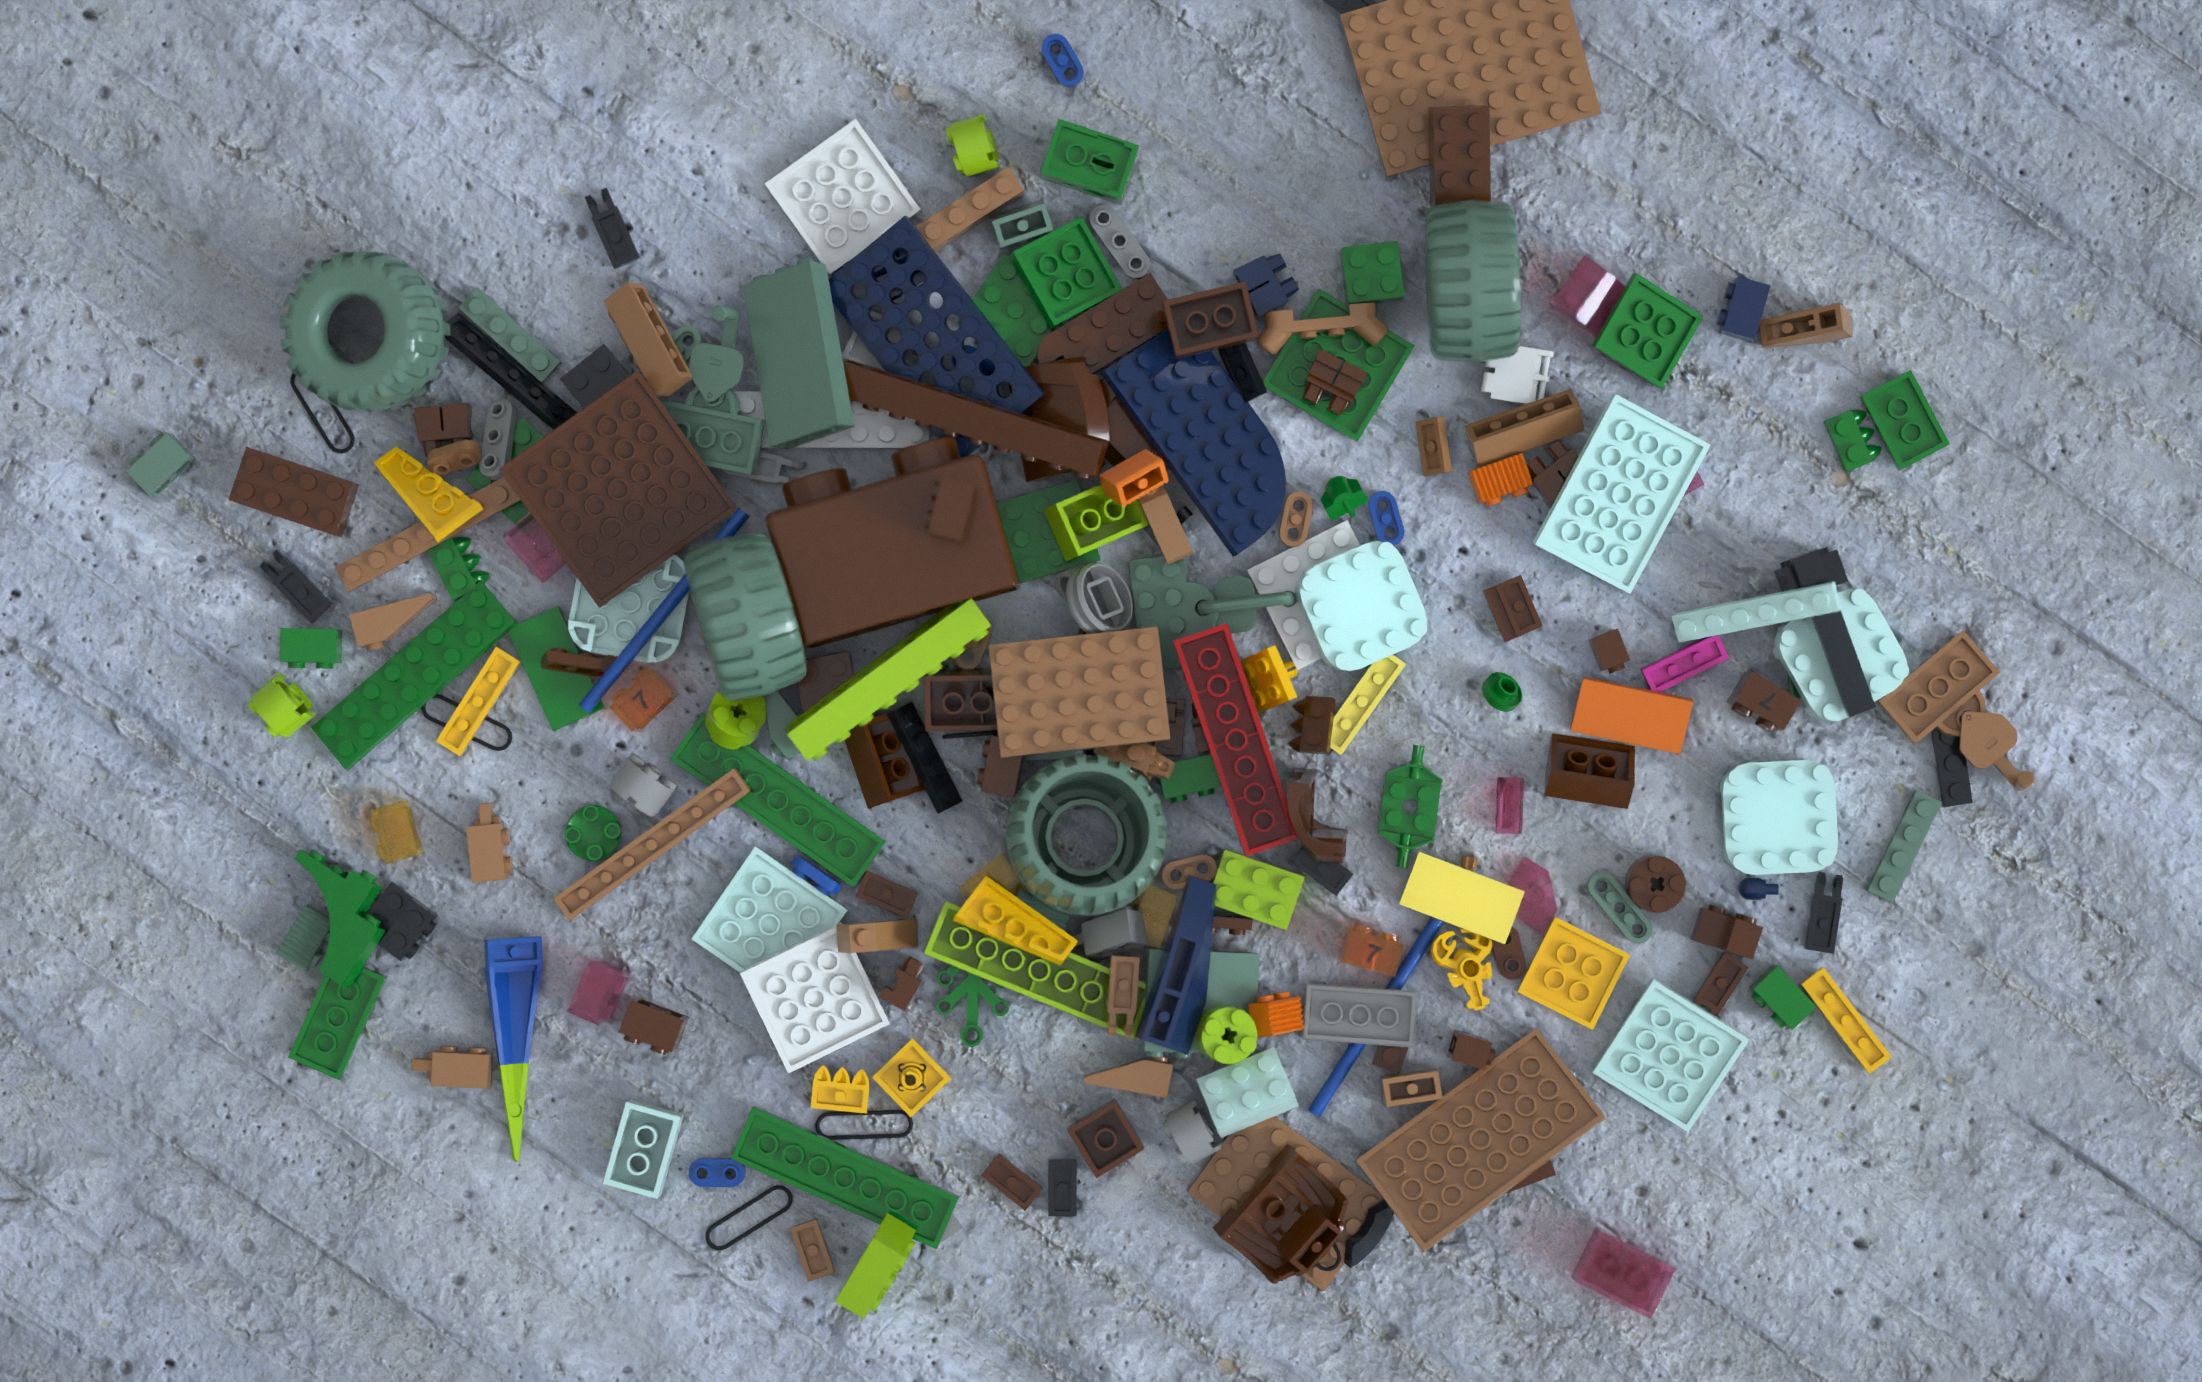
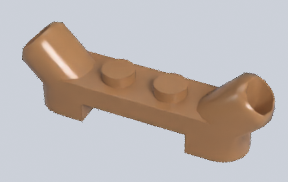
(1360, 318)

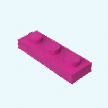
(1684, 663)

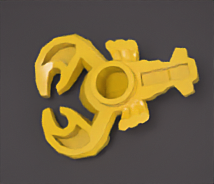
(1465, 964)

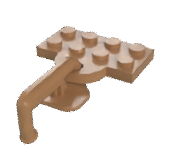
(1943, 690)

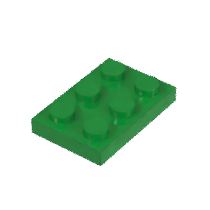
(1904, 420)

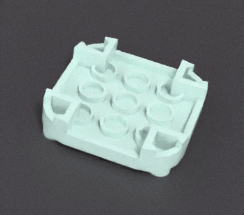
(1361, 606)
(615, 623)
(1874, 644)
(1779, 817)

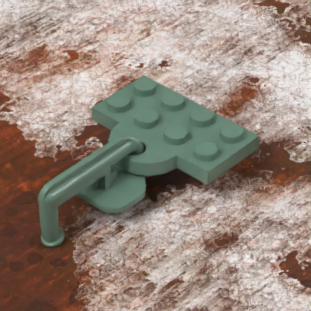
(717, 428)
(1173, 604)

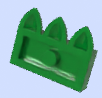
(1850, 439)
(455, 567)

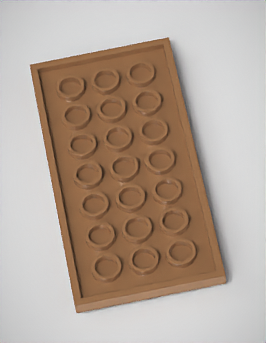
(1480, 1140)

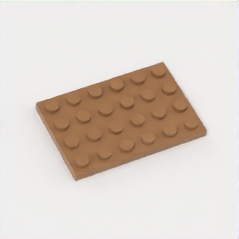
(1079, 692)
(1245, 1163)

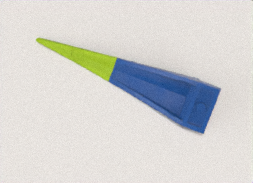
(513, 985)

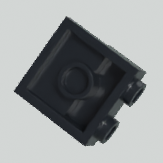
(403, 920)

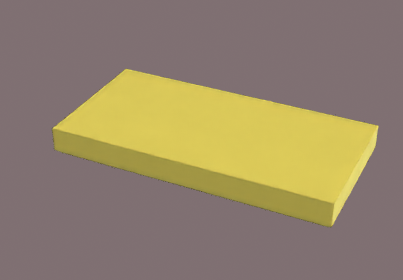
(1461, 897)

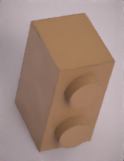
(1411, 1087)

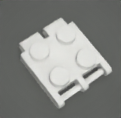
(1517, 377)

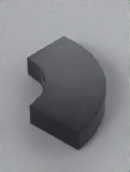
(1369, 1234)

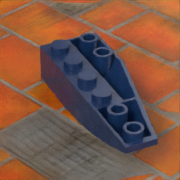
(1183, 972)

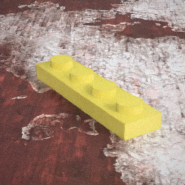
(1363, 701)

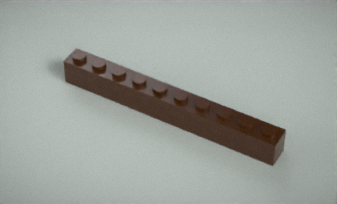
(974, 419)

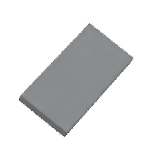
(1360, 1015)

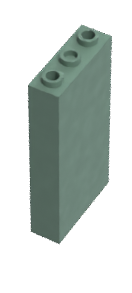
(798, 354)

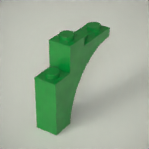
(347, 900)

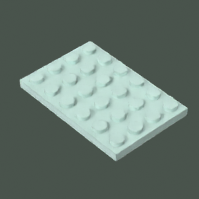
(1621, 493)

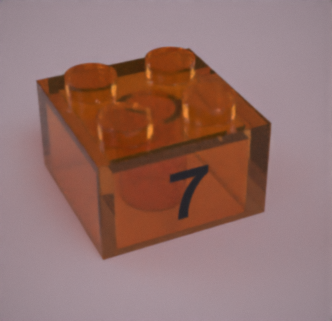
(643, 699)
(1370, 950)

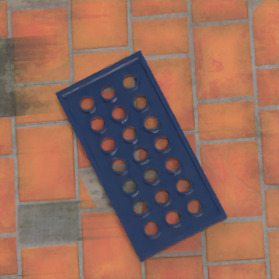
(955, 301)

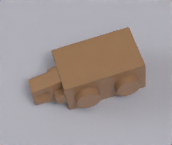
(1142, 758)
(488, 847)
(457, 1068)

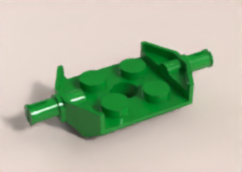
(1418, 828)

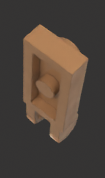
(1122, 991)

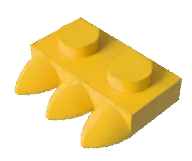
(840, 1093)

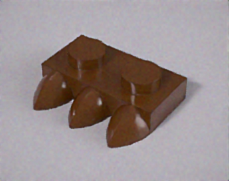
(1314, 725)

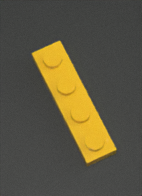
(478, 701)
(1845, 1020)

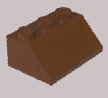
(881, 762)
(1590, 771)

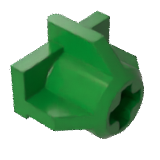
(1342, 497)

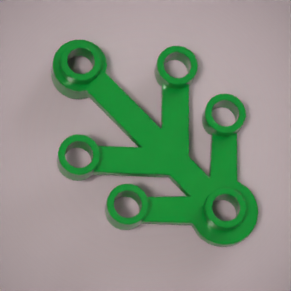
(973, 987)

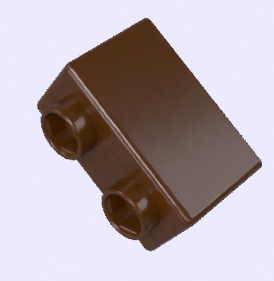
(864, 553)

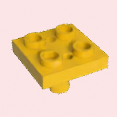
(1269, 678)
(911, 1077)

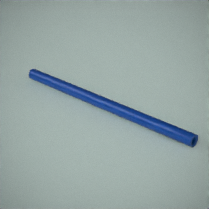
(652, 624)
(1354, 1049)

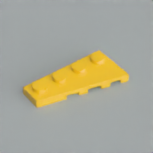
(428, 496)
(1010, 920)

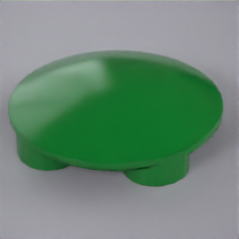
(593, 833)

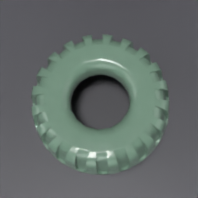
(1472, 281)
(410, 341)
(745, 616)
(1116, 793)

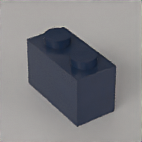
(1743, 308)

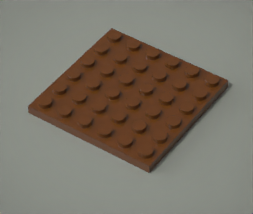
(618, 489)

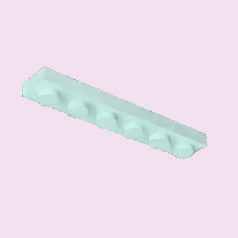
(1756, 612)

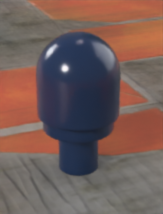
(1757, 889)

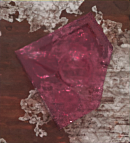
(1538, 901)

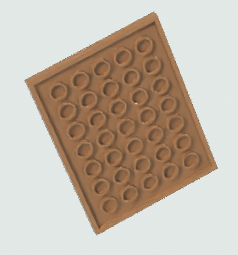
(1445, 53)

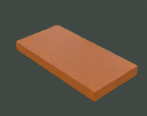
(1631, 715)

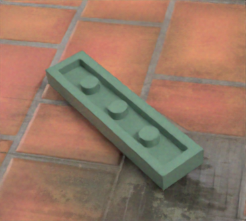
(510, 335)
(1903, 846)

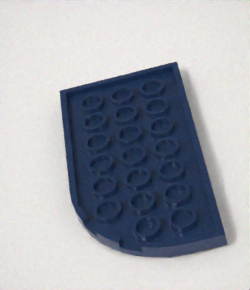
(1204, 437)

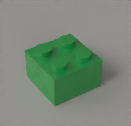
(1372, 273)

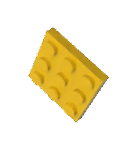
(1573, 973)

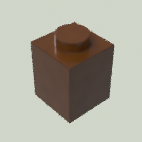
(1609, 651)

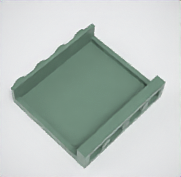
(1230, 982)

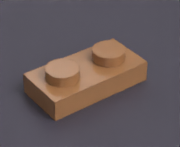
(1433, 446)
(812, 1249)

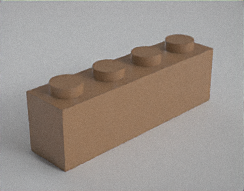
(971, 209)
(648, 339)
(1524, 427)

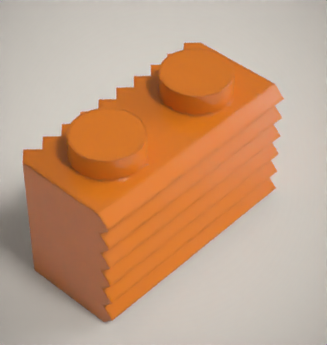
(1134, 477)
(1500, 479)
(1276, 1014)

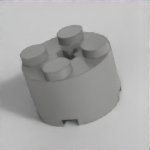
(643, 785)
(1192, 1132)

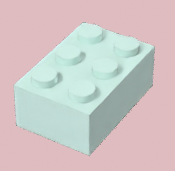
(1247, 1092)
(643, 1148)

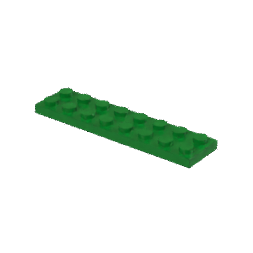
(414, 675)
(784, 804)
(843, 1175)

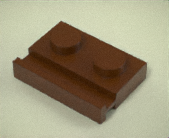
(1512, 608)

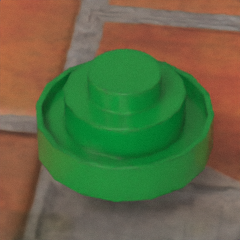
(1502, 692)

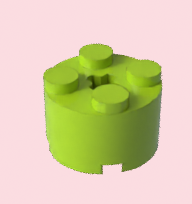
(974, 146)
(281, 706)
(732, 731)
(1240, 1041)

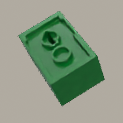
(1089, 161)

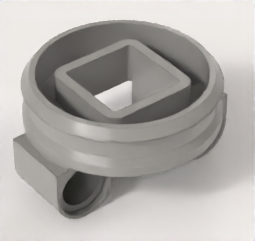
(1076, 588)

